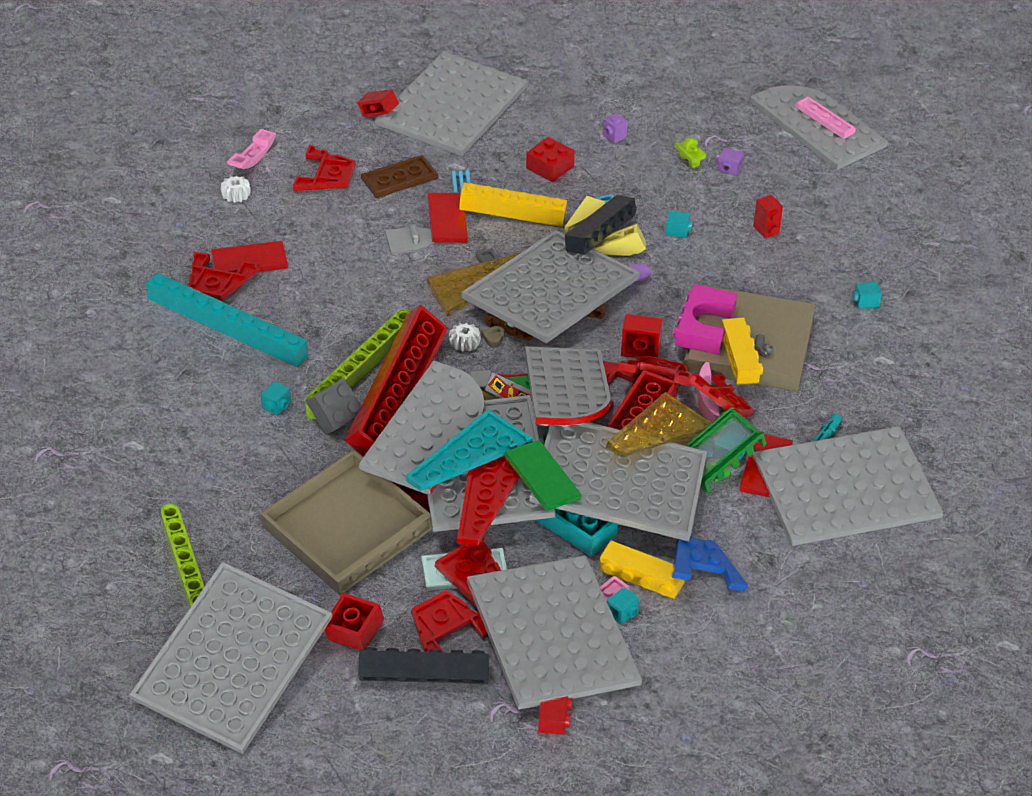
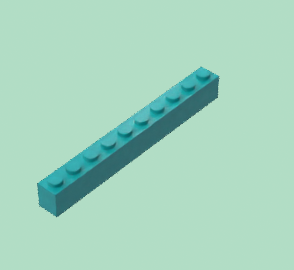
(227, 319)

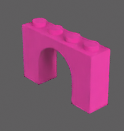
(699, 302)

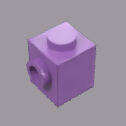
(615, 128)
(730, 161)

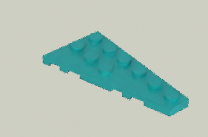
(473, 446)

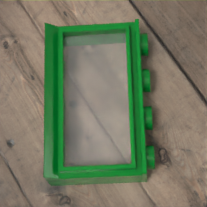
(724, 443)

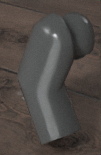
(763, 348)

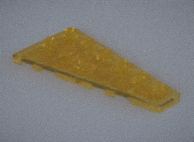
(449, 285)
(657, 425)

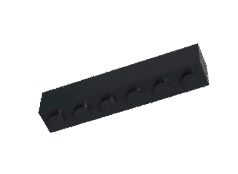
(600, 224)
(423, 666)

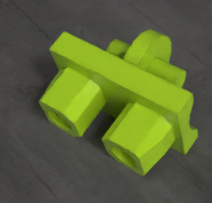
(689, 150)

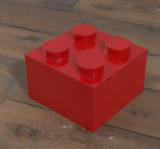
(550, 159)
(641, 336)
(354, 622)

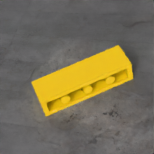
(741, 351)
(640, 569)

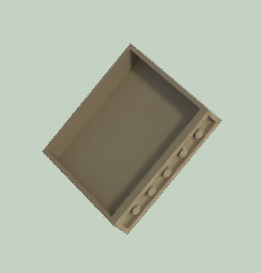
(783, 324)
(346, 522)

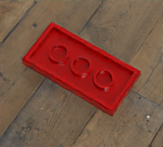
(446, 218)
(268, 255)
(752, 480)

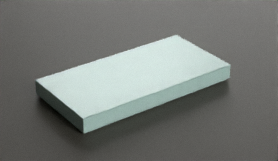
(437, 581)

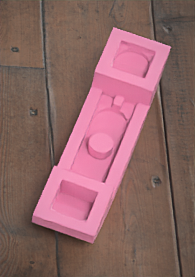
(253, 154)
(708, 409)

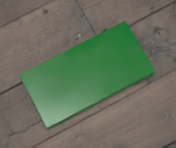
(542, 475)

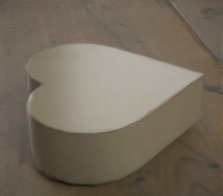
(493, 335)

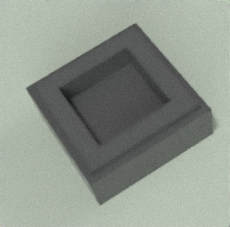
(486, 255)

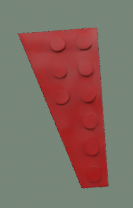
(484, 496)
(466, 562)

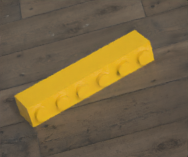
(513, 204)

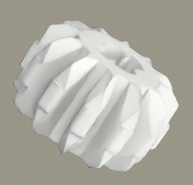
(235, 189)
(464, 337)

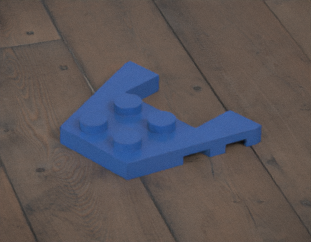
(705, 556)

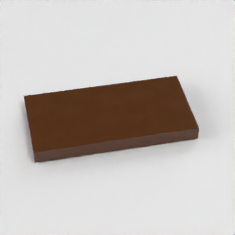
(399, 176)

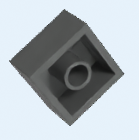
(334, 405)

